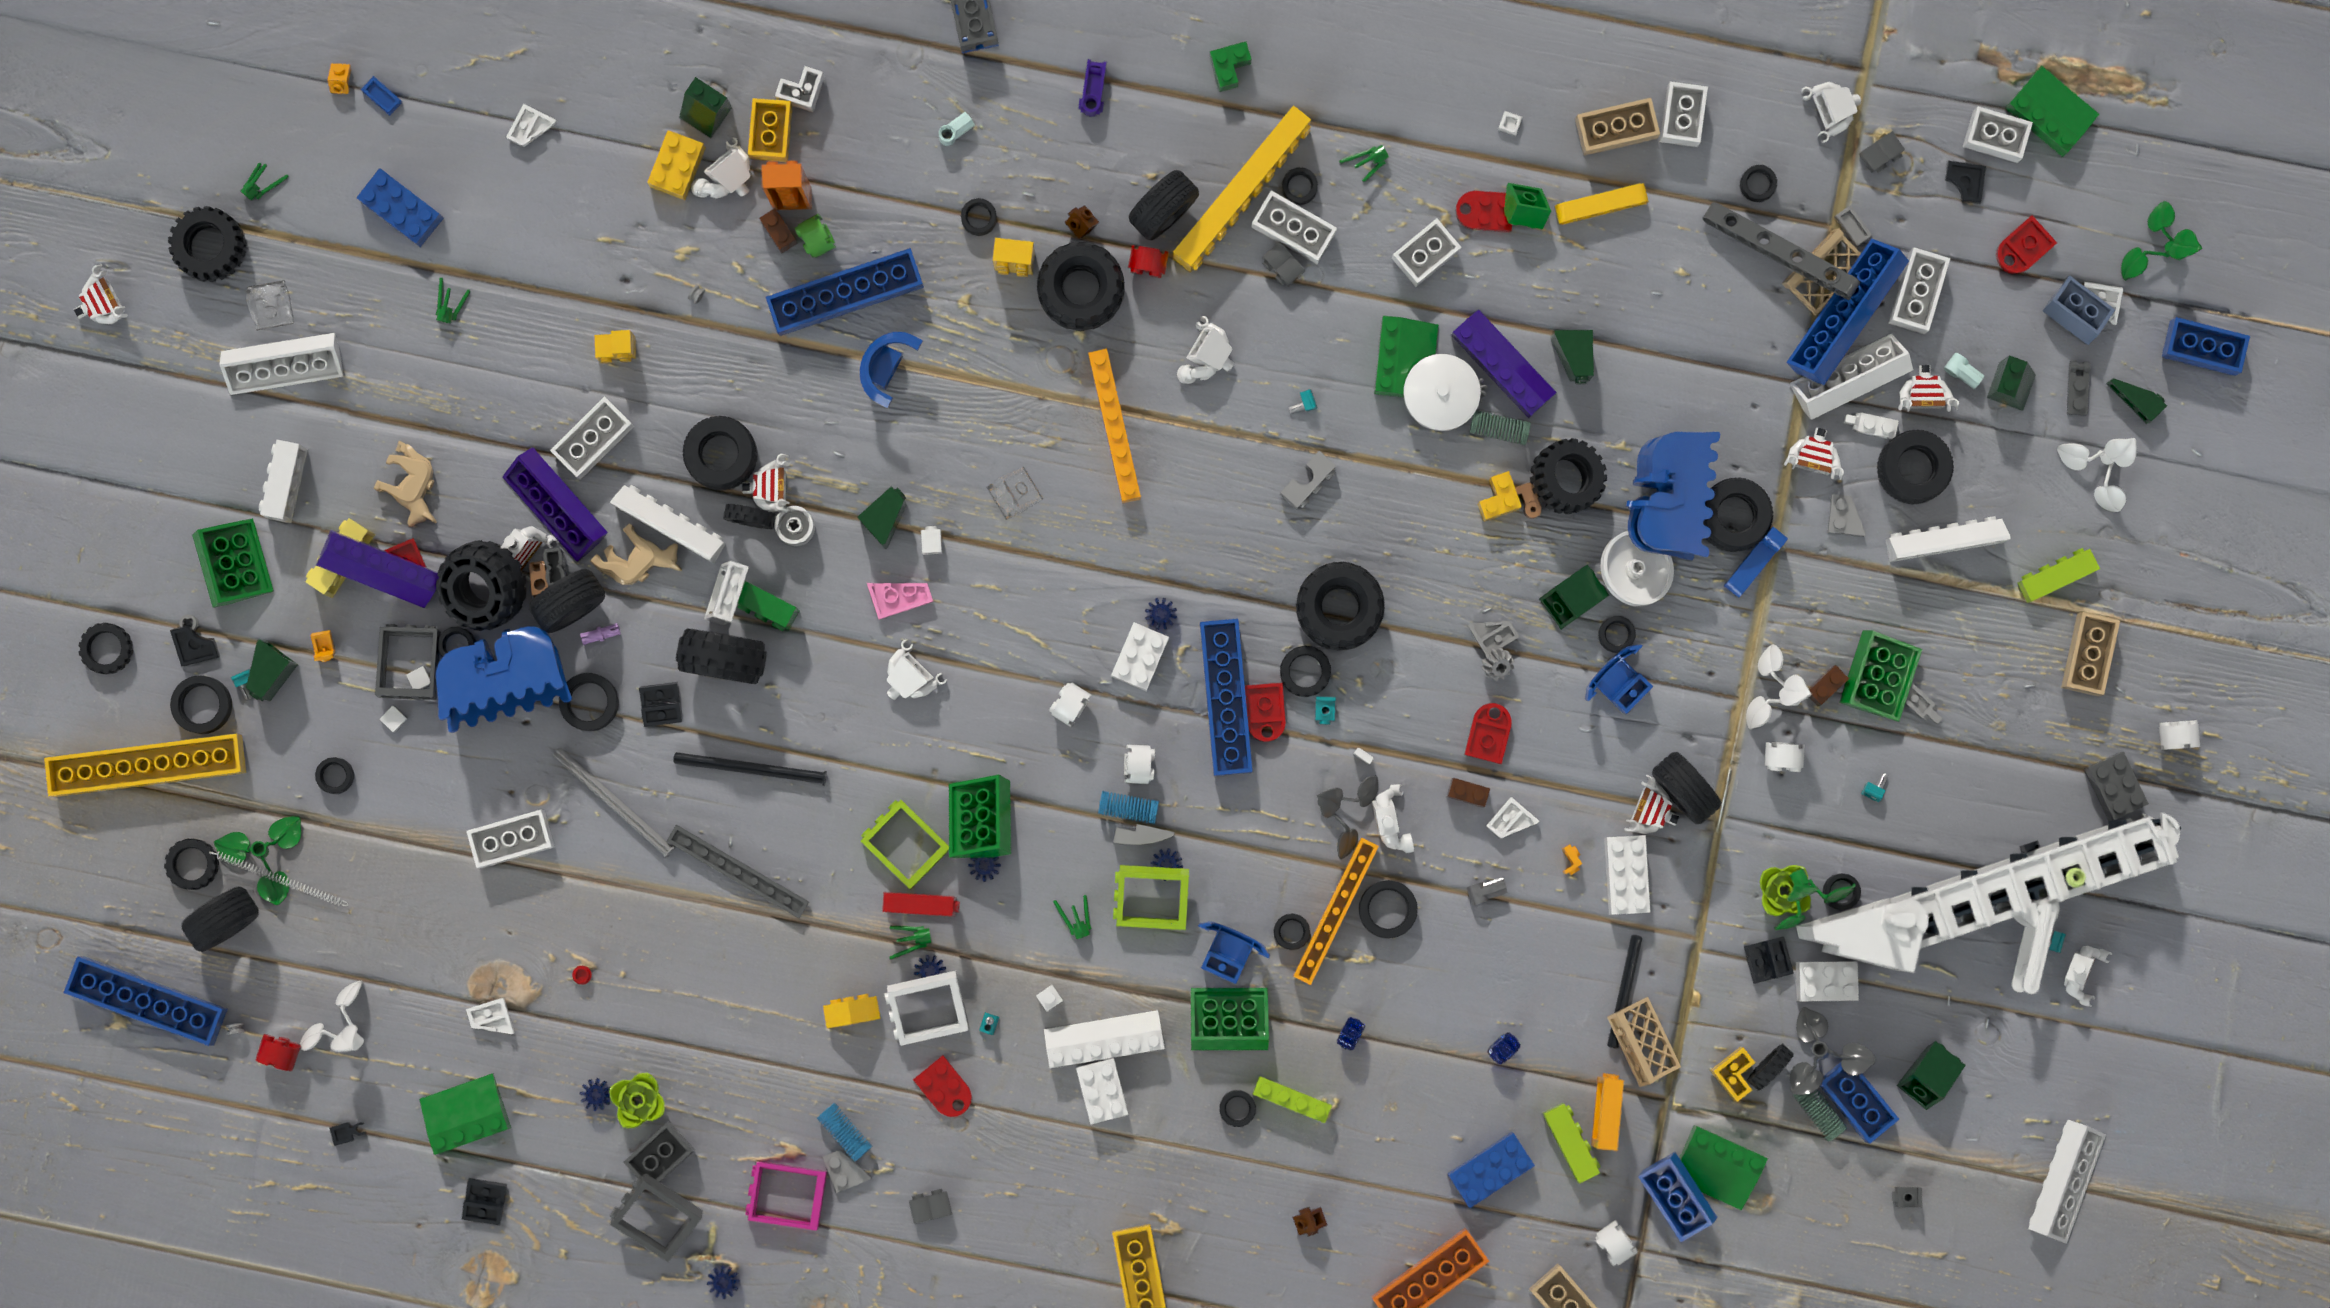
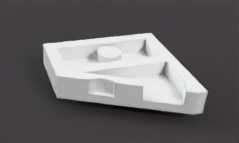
(529, 125)
(2109, 294)
(1511, 819)
(491, 1017)

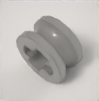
(696, 294)
(190, 617)
(235, 1028)

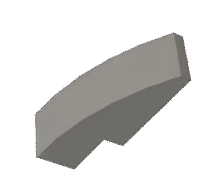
(1141, 836)

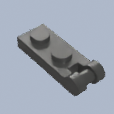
(2078, 388)

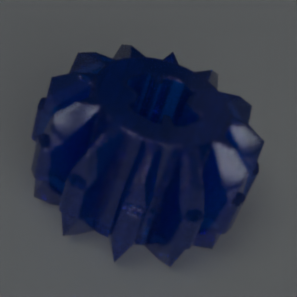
(1163, 607)
(1171, 859)
(982, 871)
(927, 964)
(1350, 1033)
(1504, 1048)
(591, 1099)
(727, 1277)

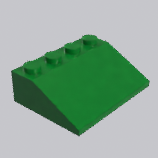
(2054, 109)
(1401, 347)
(232, 562)
(1880, 675)
(980, 818)
(1229, 1019)
(464, 1114)
(1721, 1167)

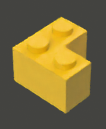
(615, 346)
(1504, 499)
(851, 1011)
(1729, 1073)

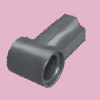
(1483, 891)

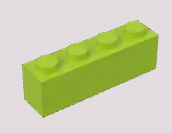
(2058, 575)
(1292, 1099)
(1571, 1142)

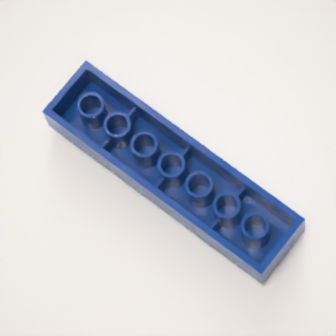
(844, 292)
(1844, 318)
(1226, 697)
(145, 1000)

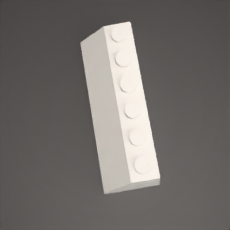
(281, 363)
(1854, 376)
(669, 524)
(1946, 540)
(1104, 1039)
(2067, 1181)

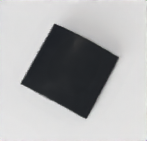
(660, 704)
(1768, 960)
(484, 1201)

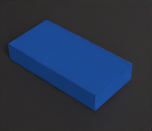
(381, 95)

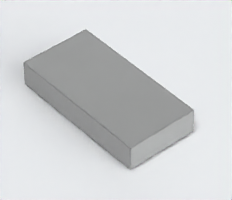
(1853, 226)

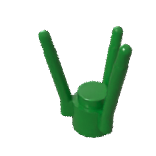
(1376, 155)
(250, 188)
(443, 312)
(1080, 928)
(922, 937)

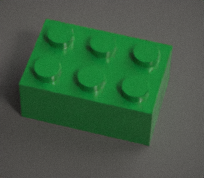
(767, 607)

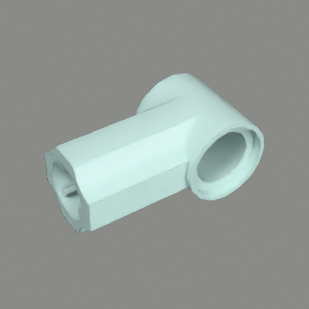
(957, 128)
(1959, 368)

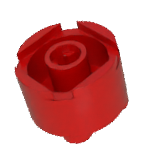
(1148, 260)
(278, 1052)

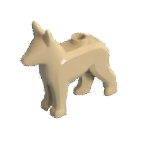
(414, 486)
(640, 562)

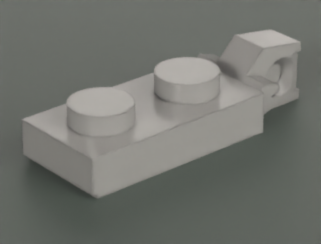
(1922, 705)

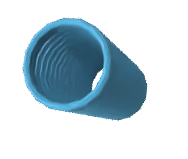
(1123, 808)
(839, 1128)

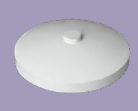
(1442, 392)
(1633, 574)

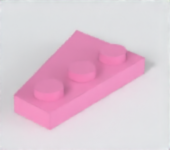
(898, 597)

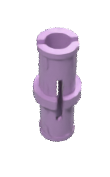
(600, 634)

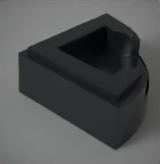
(2030, 846)

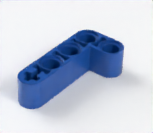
(1755, 562)

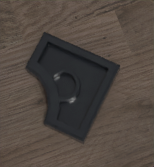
(1968, 180)
(192, 647)

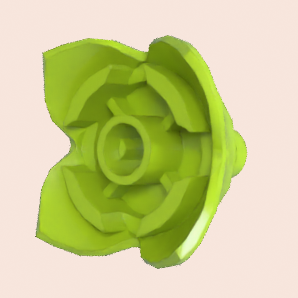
(1772, 900)
(623, 1095)

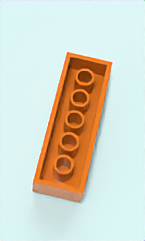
(786, 186)
(1433, 1274)

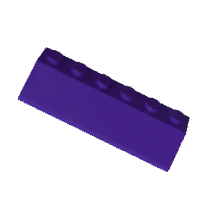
(1503, 363)
(554, 504)
(378, 569)

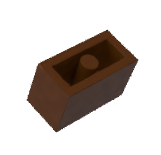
(778, 230)
(1827, 685)
(1468, 792)

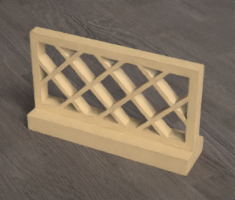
(1822, 250)
(1633, 1048)

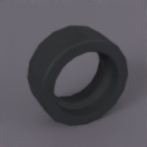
(1758, 169)
(1303, 172)
(964, 217)
(451, 631)
(1602, 633)
(320, 777)
(1856, 892)
(1306, 931)
(1252, 1108)

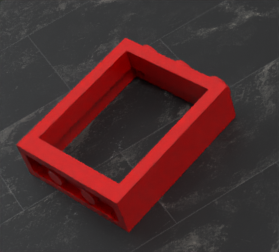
(920, 904)

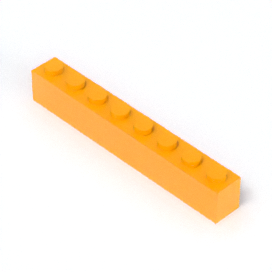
(1114, 426)
(1335, 911)

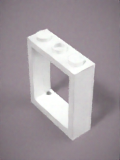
(726, 593)
(921, 984)

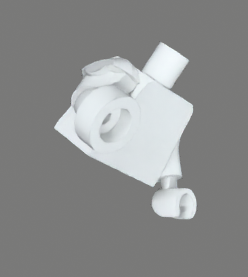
(727, 172)
(1209, 352)
(1387, 821)

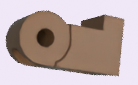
(1531, 504)
(538, 577)

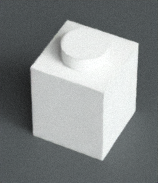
(931, 540)
(1049, 998)

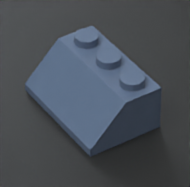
(2078, 310)

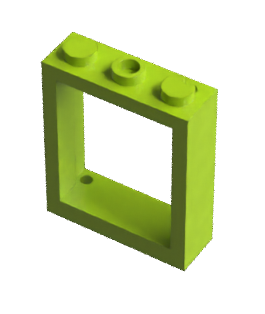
(927, 866)
(1151, 873)

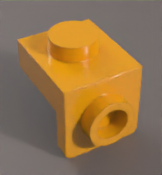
(339, 78)
(323, 646)
(1573, 856)

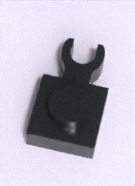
(344, 1133)

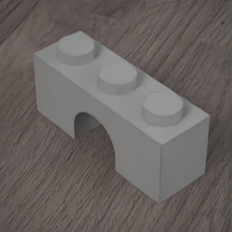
(1298, 494)

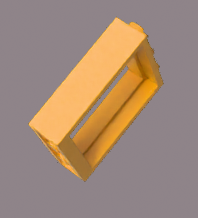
(1607, 1112)

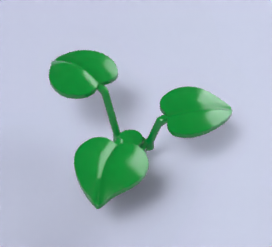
(2180, 247)
(236, 844)
(1802, 889)

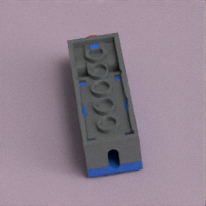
(974, 24)

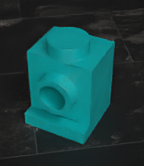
(1329, 702)

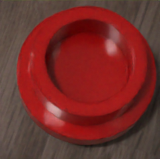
(582, 975)

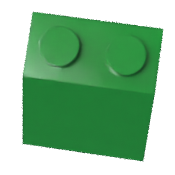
(1526, 206)

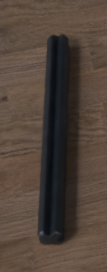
(1626, 983)

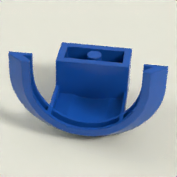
(881, 363)
(1620, 681)
(1229, 951)

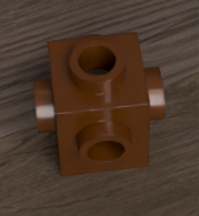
(1081, 221)
(1309, 1221)

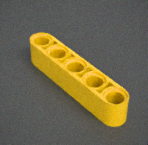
(1601, 203)

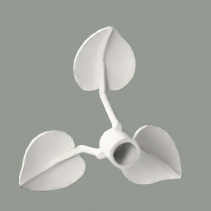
(2118, 450)
(1792, 694)
(348, 1038)

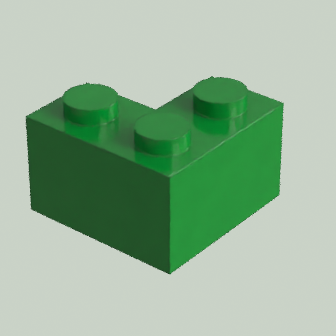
(1225, 62)

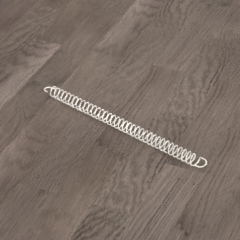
(272, 876)

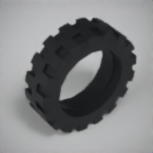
(749, 516)
(86, 642)
(1305, 651)
(171, 860)
(1770, 1067)

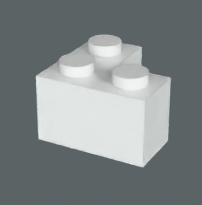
(803, 94)

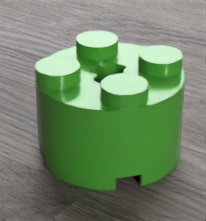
(816, 236)

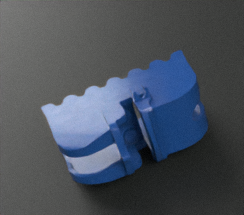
(1674, 515)
(478, 686)

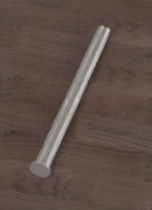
(614, 802)

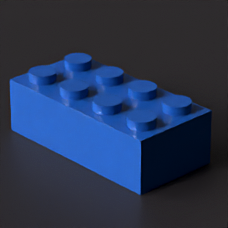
(400, 207)
(2205, 346)
(1858, 1103)
(1490, 1169)
(1677, 1197)

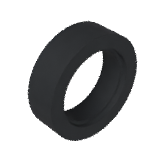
(184, 688)
(610, 711)
(1409, 898)

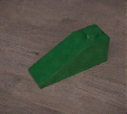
(2141, 401)

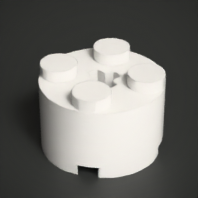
(802, 534)
(1071, 704)
(2179, 734)
(1784, 755)
(1138, 764)
(1616, 1243)

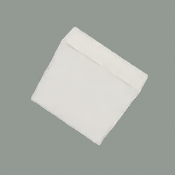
(1510, 123)
(419, 678)
(393, 719)
(1365, 757)

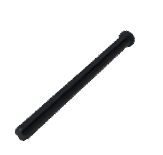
(750, 768)

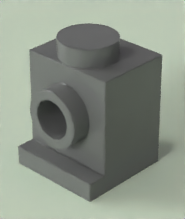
(1898, 1196)

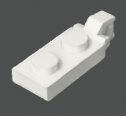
(1872, 425)

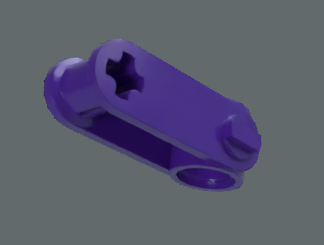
(1093, 88)

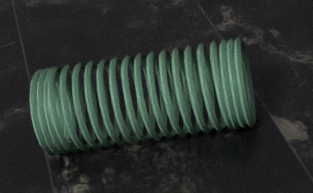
(1478, 414)
(1829, 1130)

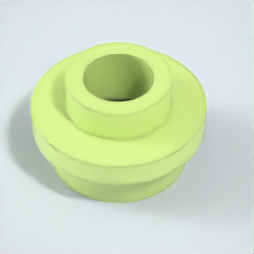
(2080, 875)

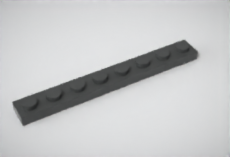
(737, 871)

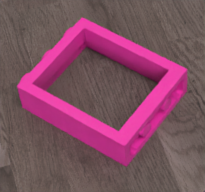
(754, 1190)

